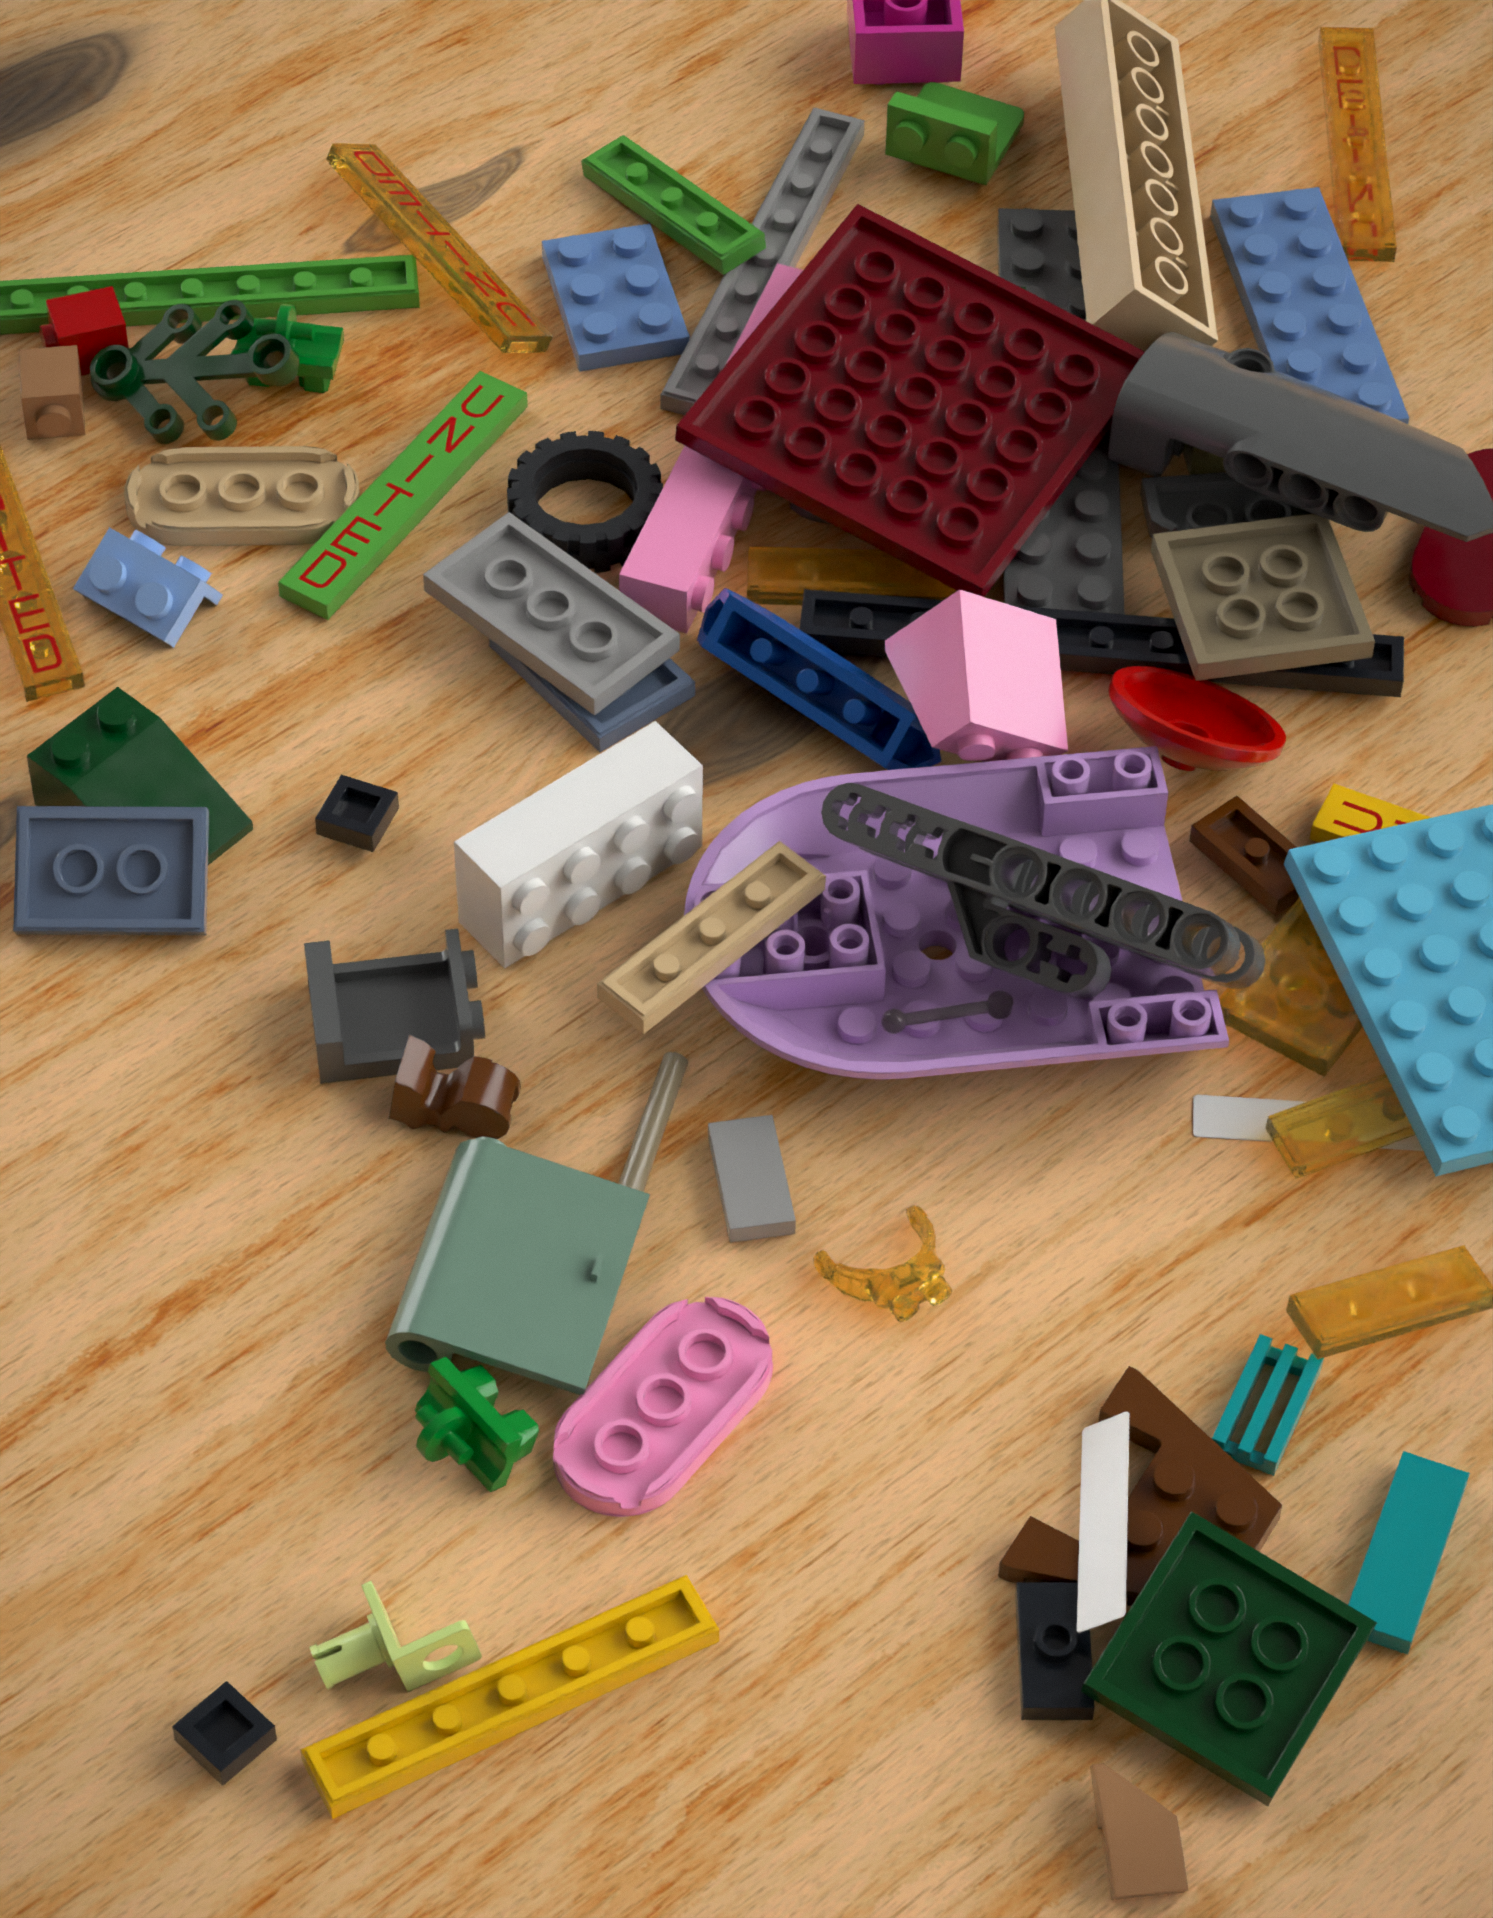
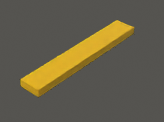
(509, 1696)

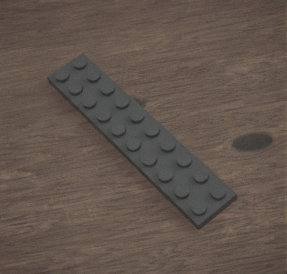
(1077, 546)

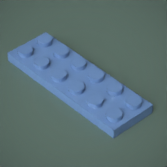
(1304, 295)

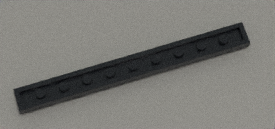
(1094, 643)

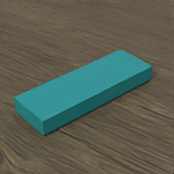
(1407, 1548)

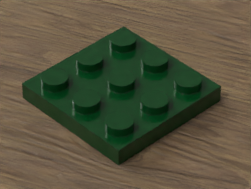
(1228, 1658)

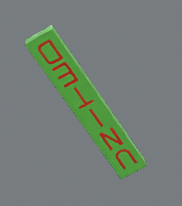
(402, 495)

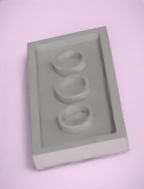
(551, 613)

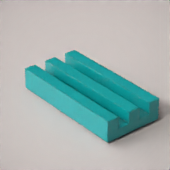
(1284, 1362)

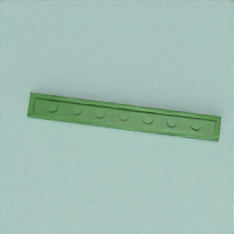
(262, 288)

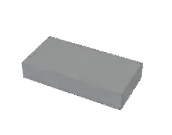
(751, 1178)

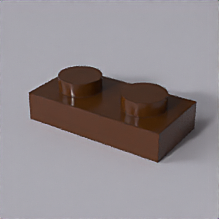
(1247, 852)

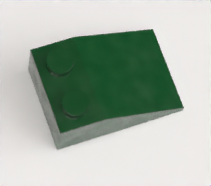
(131, 758)

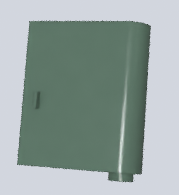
(517, 1266)

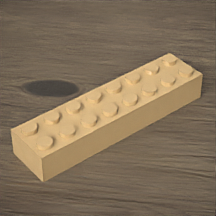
(1133, 176)

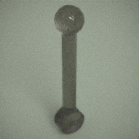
(998, 1006)

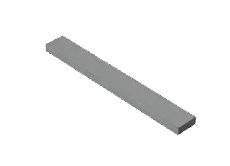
(788, 222)

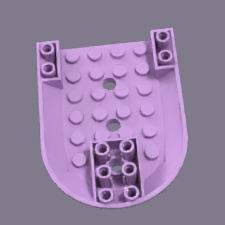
(856, 948)

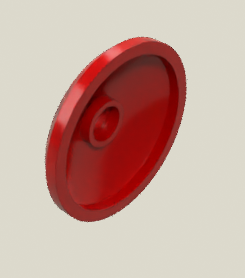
(1194, 720)

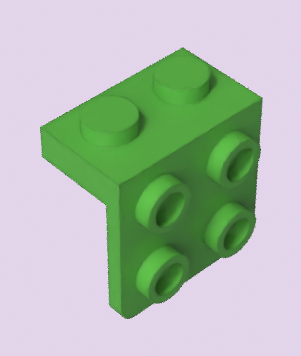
(951, 131)

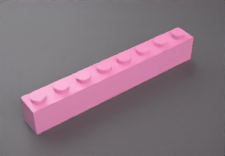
(695, 517)

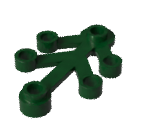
(123, 371)

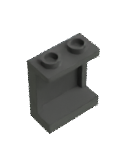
(374, 1005)

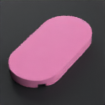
(662, 1406)

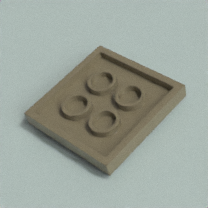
(1261, 596)

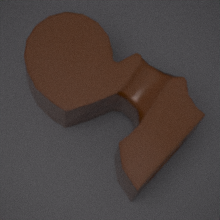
(471, 1098)

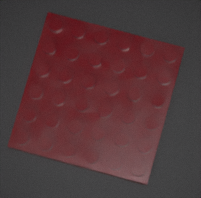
(914, 401)

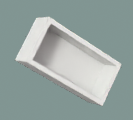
(579, 844)

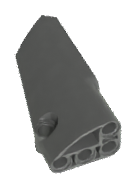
(1293, 441)

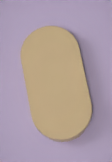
(239, 495)

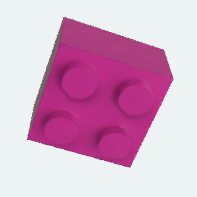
(905, 41)

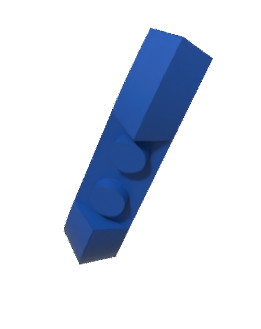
(816, 682)

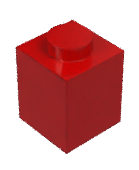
(85, 320)

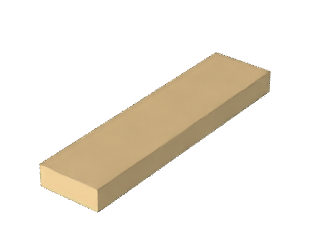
(711, 937)

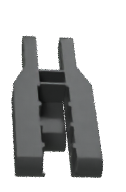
(996, 872)

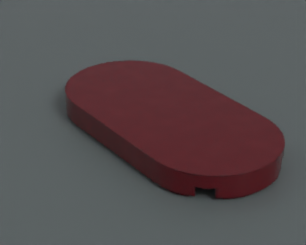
(1457, 574)

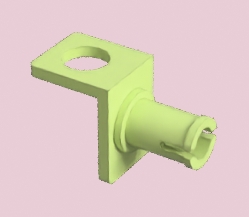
(378, 1643)

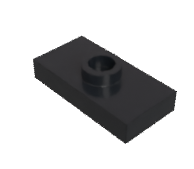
(1052, 1653)

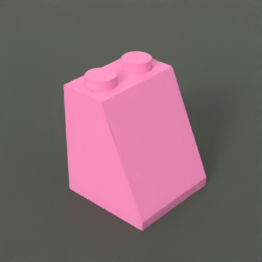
(983, 679)

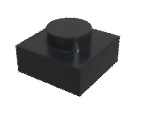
(357, 813)
(224, 1733)

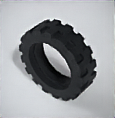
(586, 458)

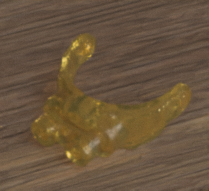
(896, 1287)

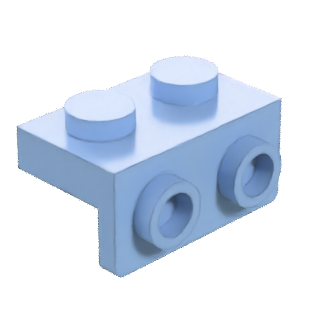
(143, 586)

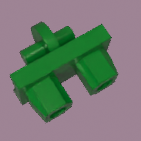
(316, 346)
(464, 1424)

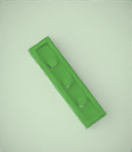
(673, 204)

